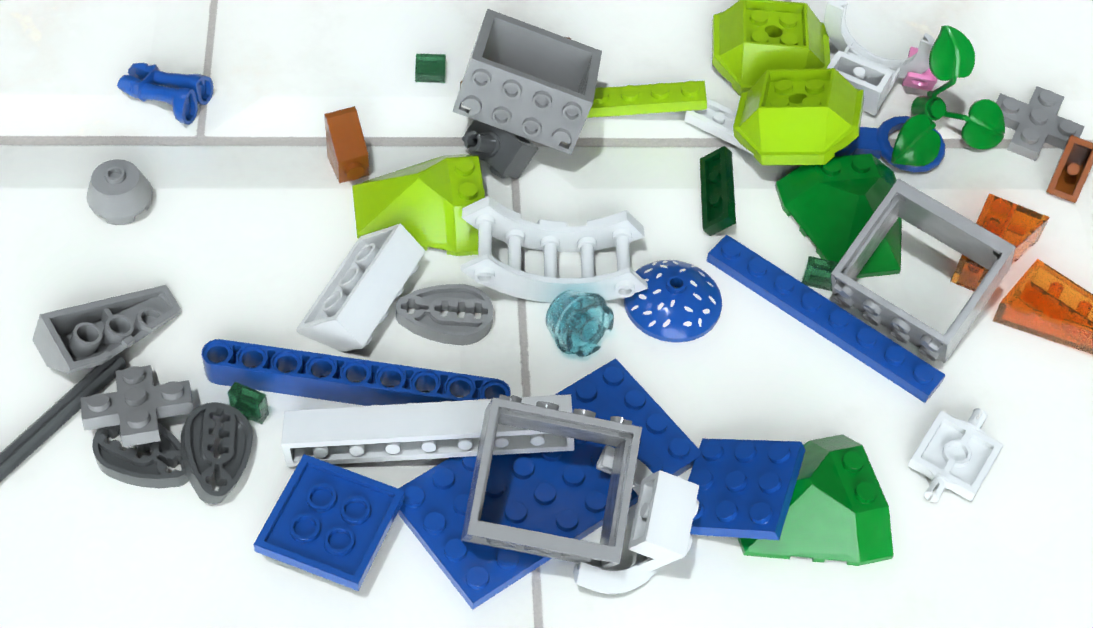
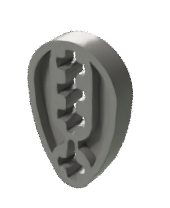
(454, 298)

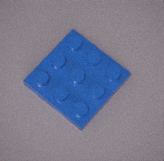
(745, 487)
(330, 522)

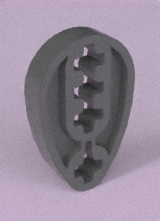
(234, 449)
(144, 471)

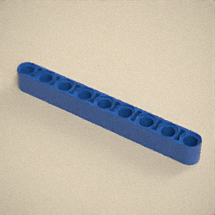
(340, 373)

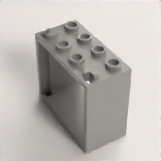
(529, 82)
(943, 225)
(577, 425)

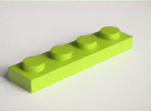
(649, 99)

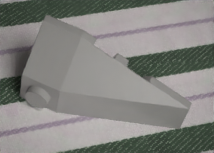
(101, 329)

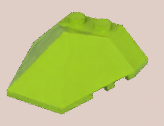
(425, 201)

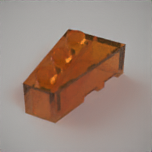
(1008, 221)
(1049, 307)

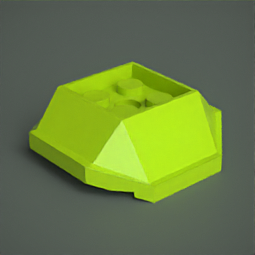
(765, 37)
(798, 116)

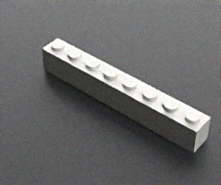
(409, 432)

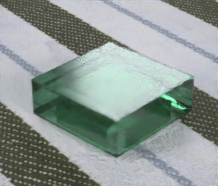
(430, 68)
(818, 273)

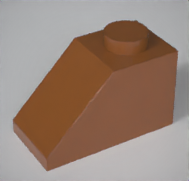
(346, 145)
(1072, 169)

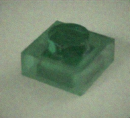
(249, 402)

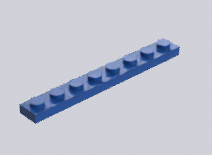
(826, 318)

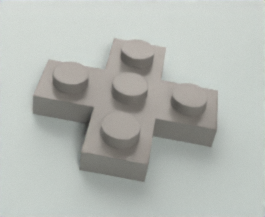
(1037, 122)
(136, 405)

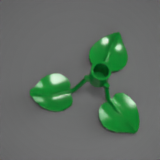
(984, 126)

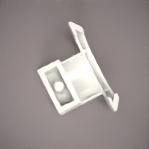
(865, 69)
(658, 529)

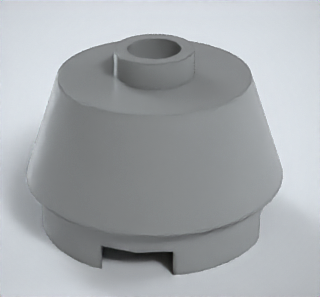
(118, 192)

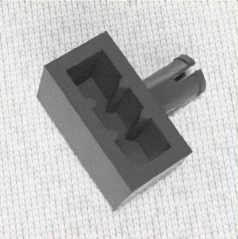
(501, 149)

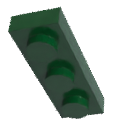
(717, 191)

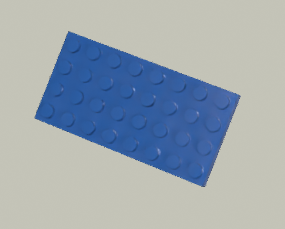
(538, 491)

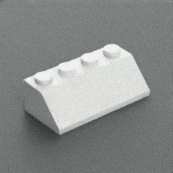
(363, 289)

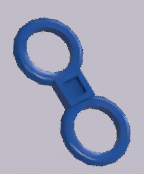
(877, 143)

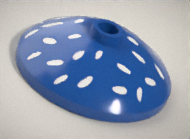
(673, 312)

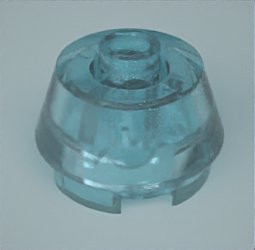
(579, 321)

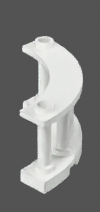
(506, 225)

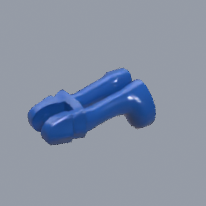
(182, 90)

